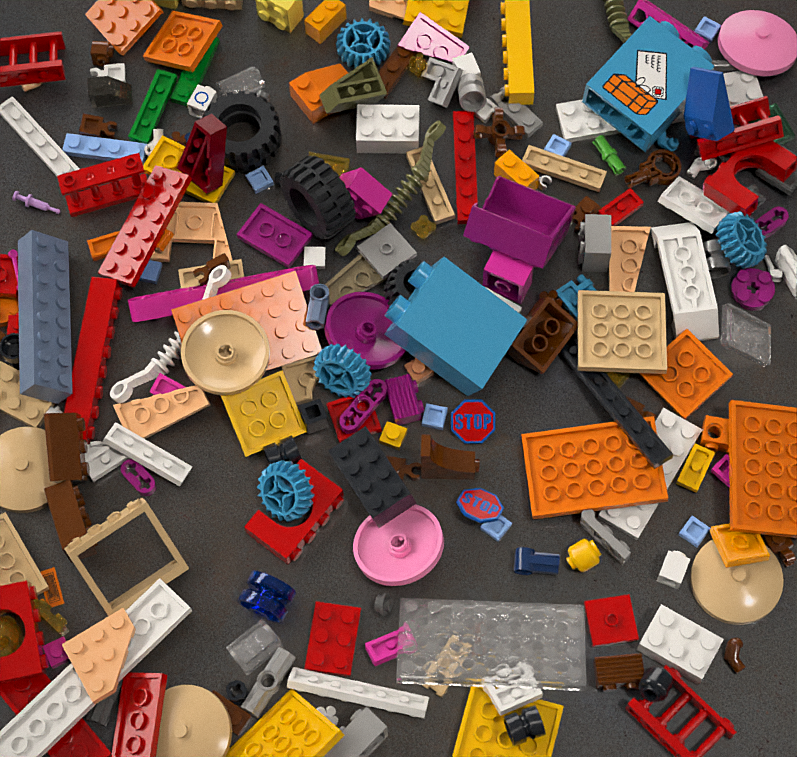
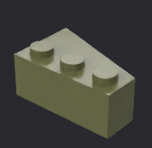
(358, 87)

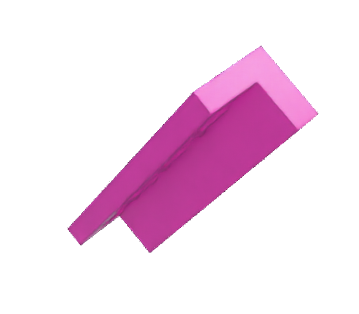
(659, 15)

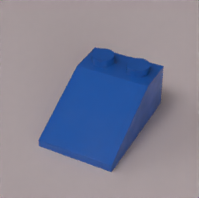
(707, 105)

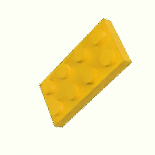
(168, 154)

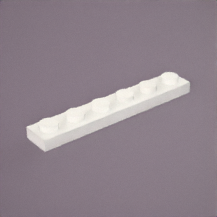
(36, 137)
(358, 692)

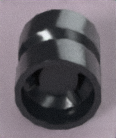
(10, 349)
(284, 451)
(524, 725)

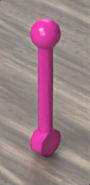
(13, 254)

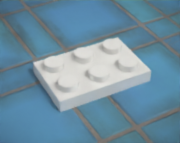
(692, 204)

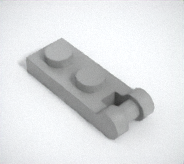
(517, 114)
(604, 536)

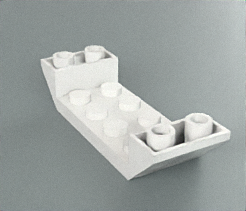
(687, 280)

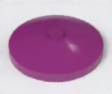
(360, 324)

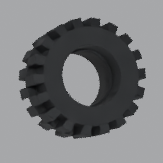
(395, 282)

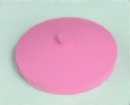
(758, 43)
(399, 549)

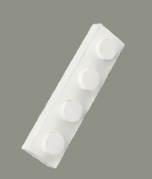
(147, 454)

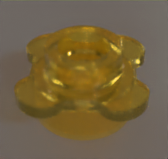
(417, 64)
(423, 232)

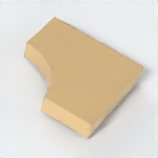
(301, 379)

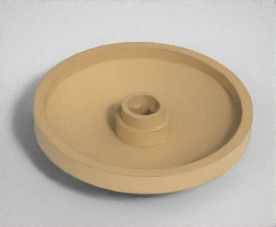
(225, 352)
(24, 470)
(738, 592)
(193, 724)

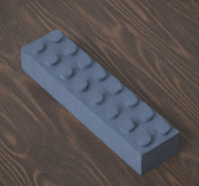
(44, 317)

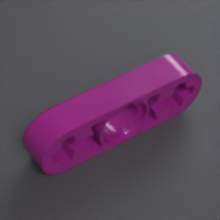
(348, 414)

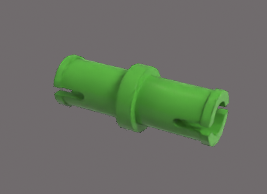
(609, 155)

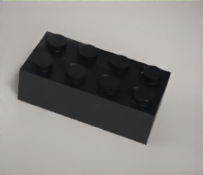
(372, 477)

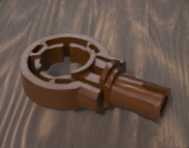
(649, 171)

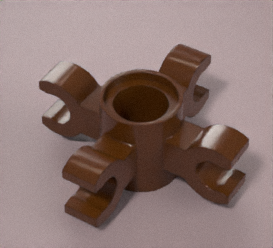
(502, 126)

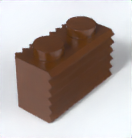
(618, 672)

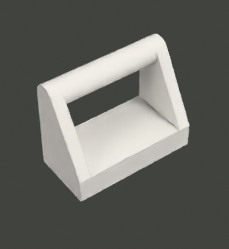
(787, 261)

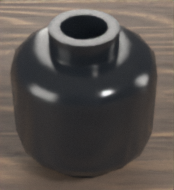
(655, 684)

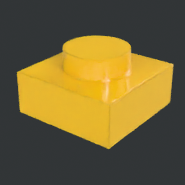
(393, 435)

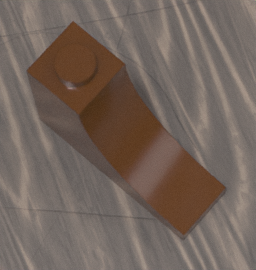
(445, 462)

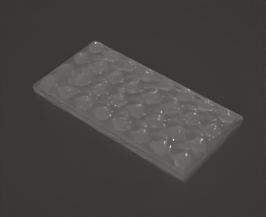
(491, 644)

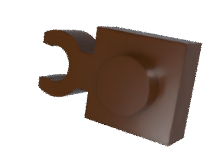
(95, 126)
(586, 206)
(402, 469)

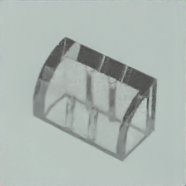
(246, 80)
(254, 647)

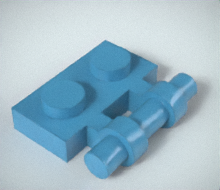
(569, 292)

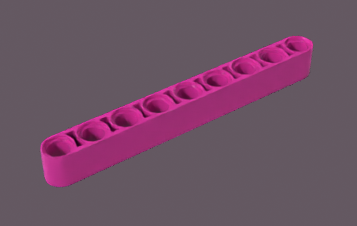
(160, 304)

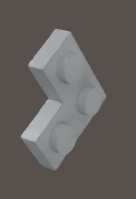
(446, 79)

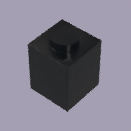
(314, 416)

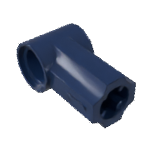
(529, 561)

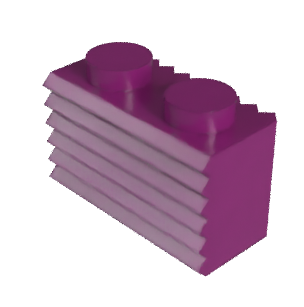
(403, 399)

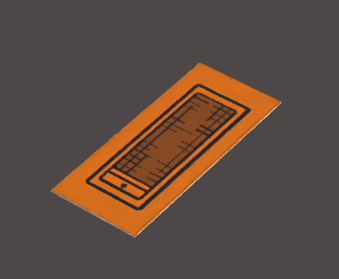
(53, 595)

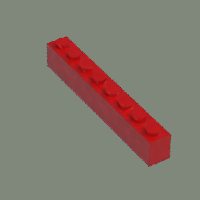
(93, 351)

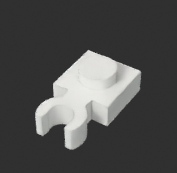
(116, 71)

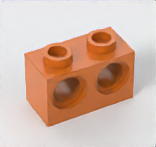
(721, 428)

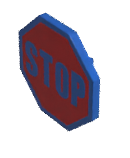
(473, 421)
(480, 505)

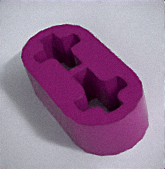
(773, 226)
(134, 481)

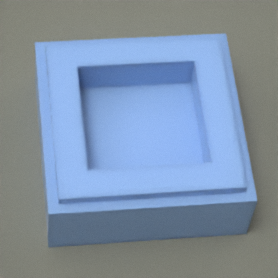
(708, 29)
(558, 145)
(259, 179)
(434, 416)
(496, 528)
(694, 531)

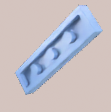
(101, 148)

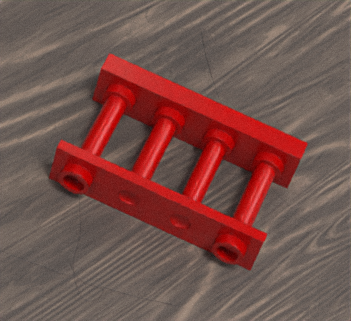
(34, 71)
(746, 135)
(106, 195)
(675, 742)

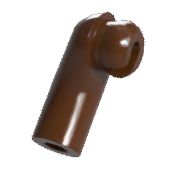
(732, 654)

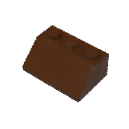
(542, 335)
(66, 447)

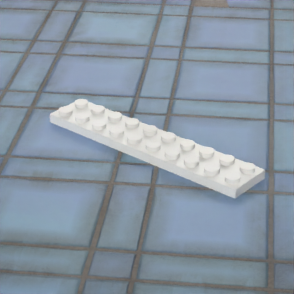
(582, 123)
(66, 699)

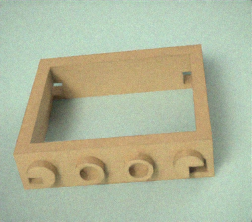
(114, 522)

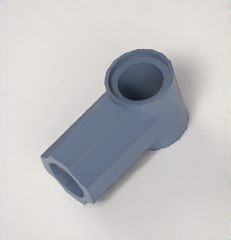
(317, 306)

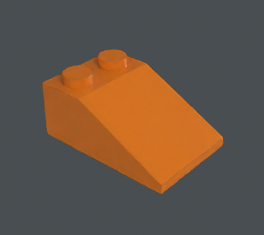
(308, 87)

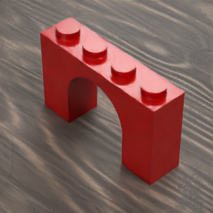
(733, 196)
(288, 541)
(29, 658)

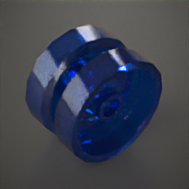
(266, 596)

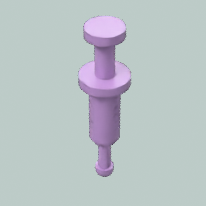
(30, 201)

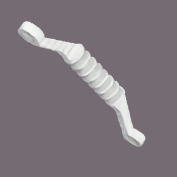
(123, 389)

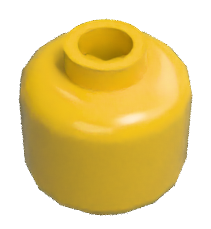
(583, 555)

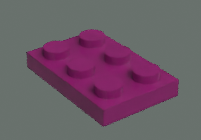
(274, 235)

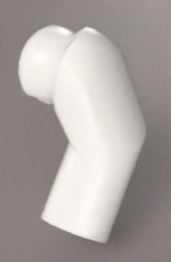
(157, 134)
(699, 165)

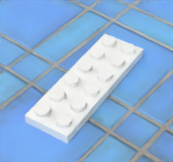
(679, 438)

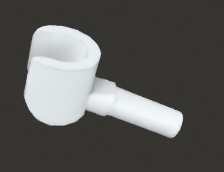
(545, 178)
(776, 274)

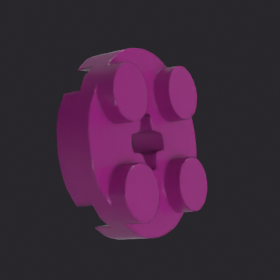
(757, 278)

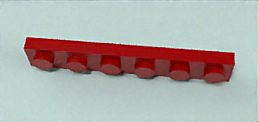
(464, 164)

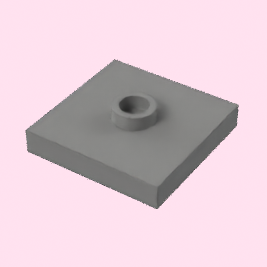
(386, 250)

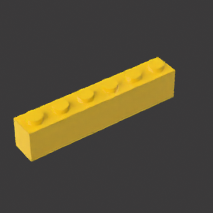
(518, 51)

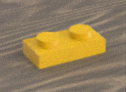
(695, 468)

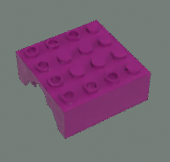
(520, 222)

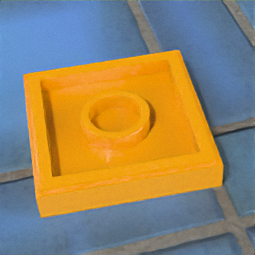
(738, 547)

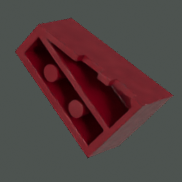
(205, 153)

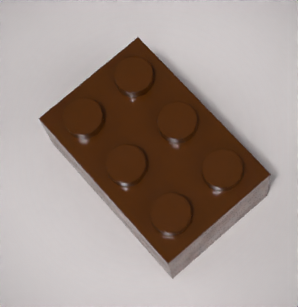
(69, 515)

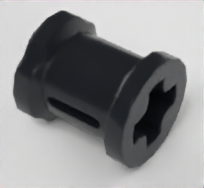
(234, 686)

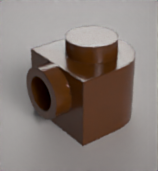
(101, 52)

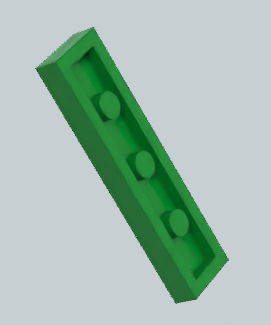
(189, 80)
(153, 107)

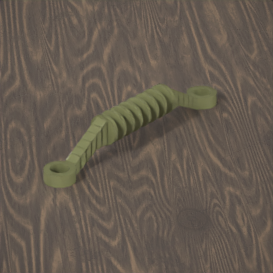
(617, 19)
(420, 171)

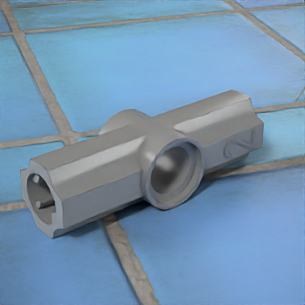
(260, 695)

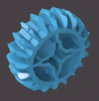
(364, 37)
(741, 240)
(342, 370)
(285, 490)

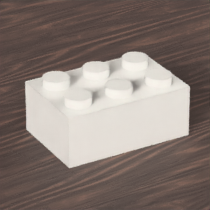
(387, 128)
(680, 644)

